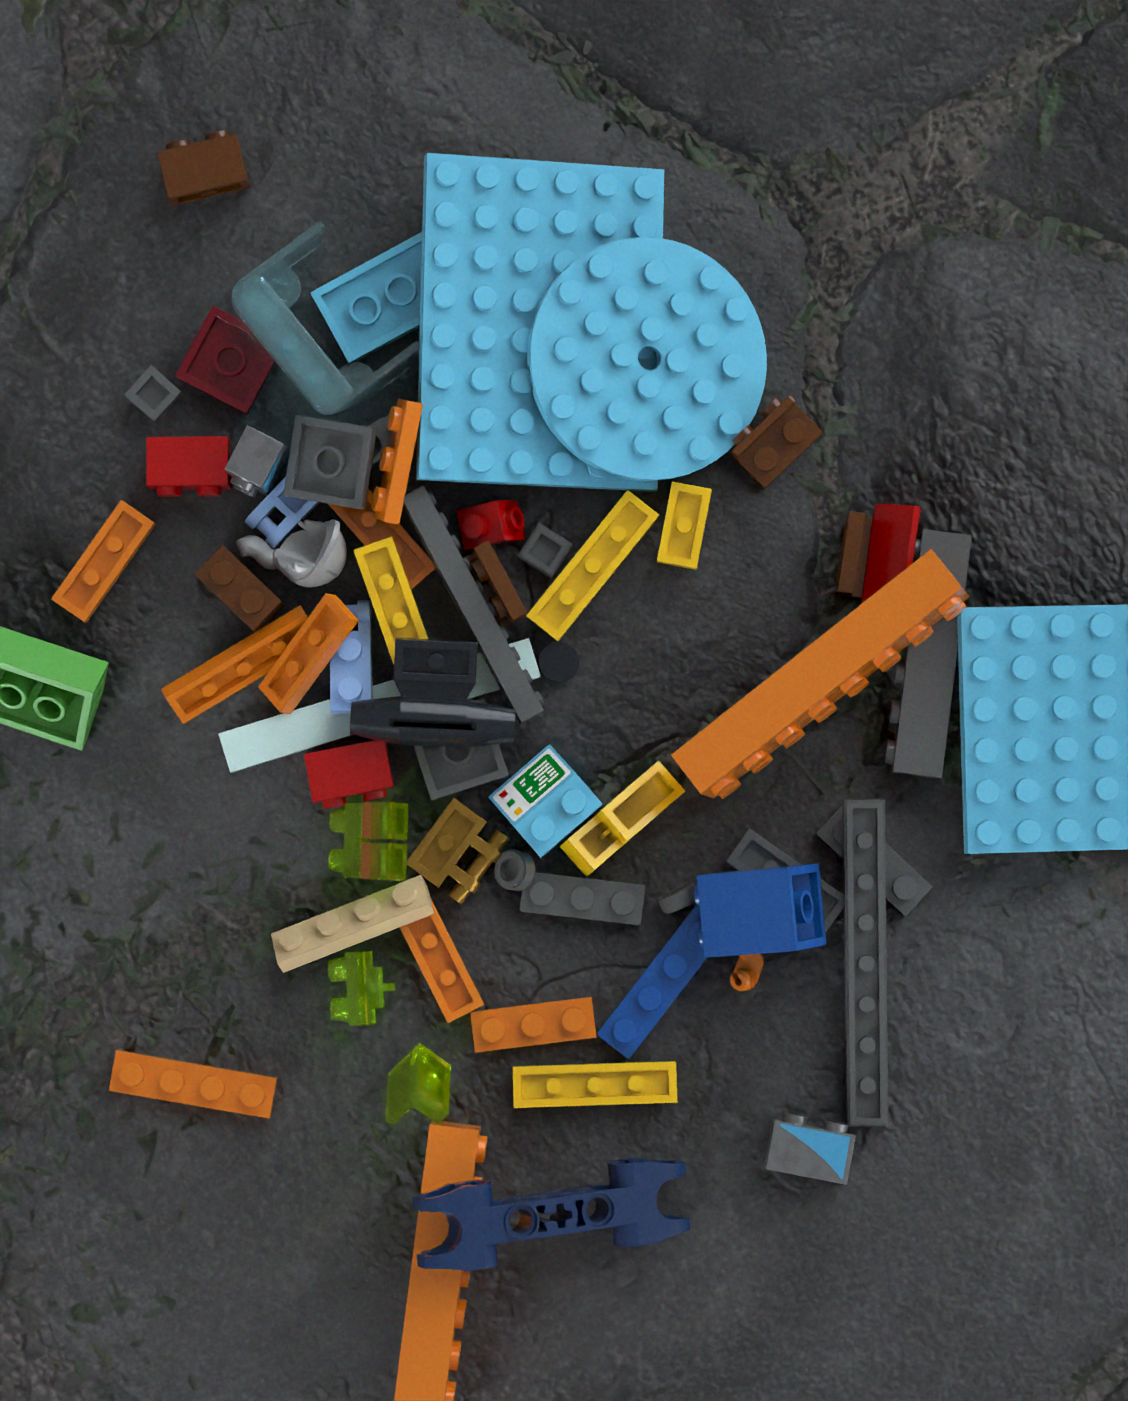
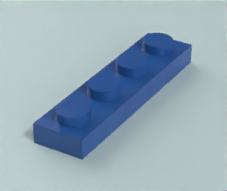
(655, 988)

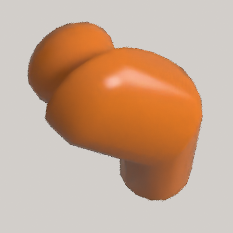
(747, 972)

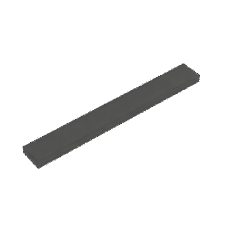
(865, 962)

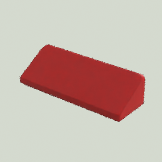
(890, 545)

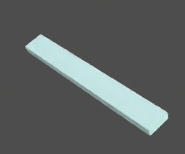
(317, 726)

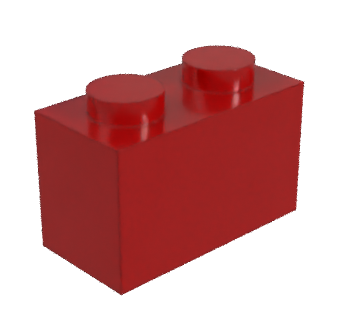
(188, 465)
(349, 772)

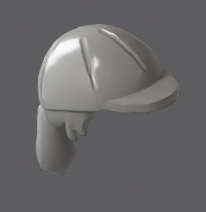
(306, 557)

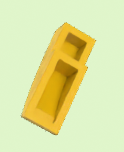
(622, 818)

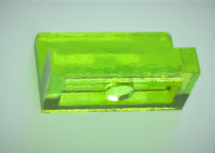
(421, 1083)

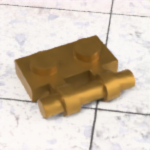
(446, 844)

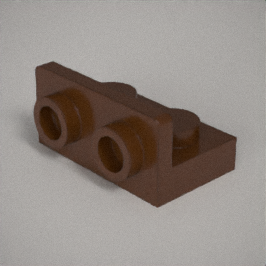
(775, 441)
(496, 585)

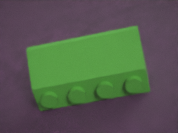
(48, 688)

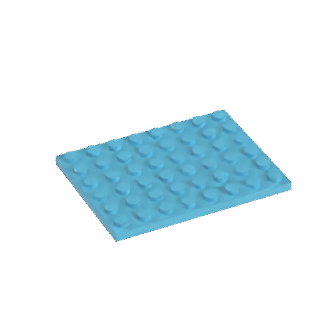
(489, 253)

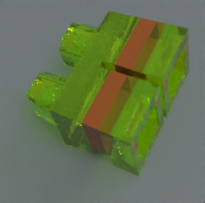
(365, 822)

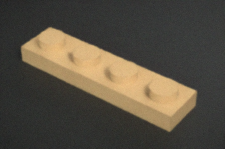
(352, 923)

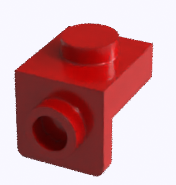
(491, 522)

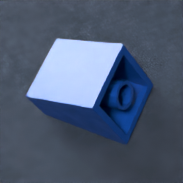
(760, 910)

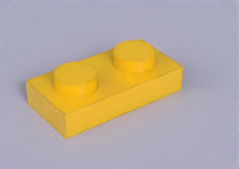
(684, 525)

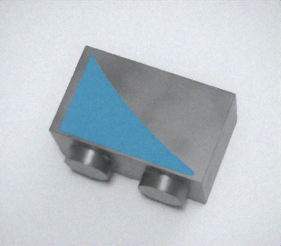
(256, 462)
(809, 1149)

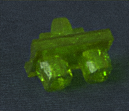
(363, 985)

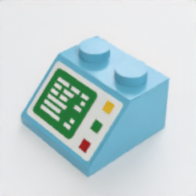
(545, 801)

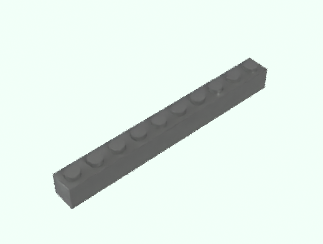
(471, 605)

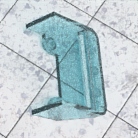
(264, 303)

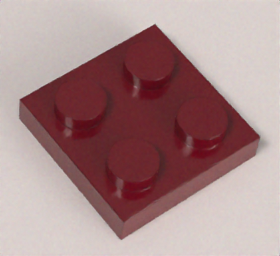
(226, 361)

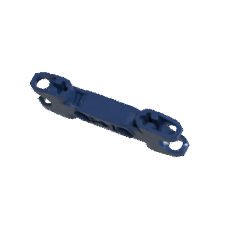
(481, 1222)

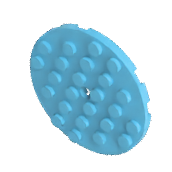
(589, 370)

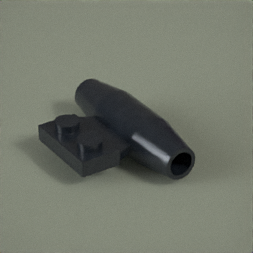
(433, 701)

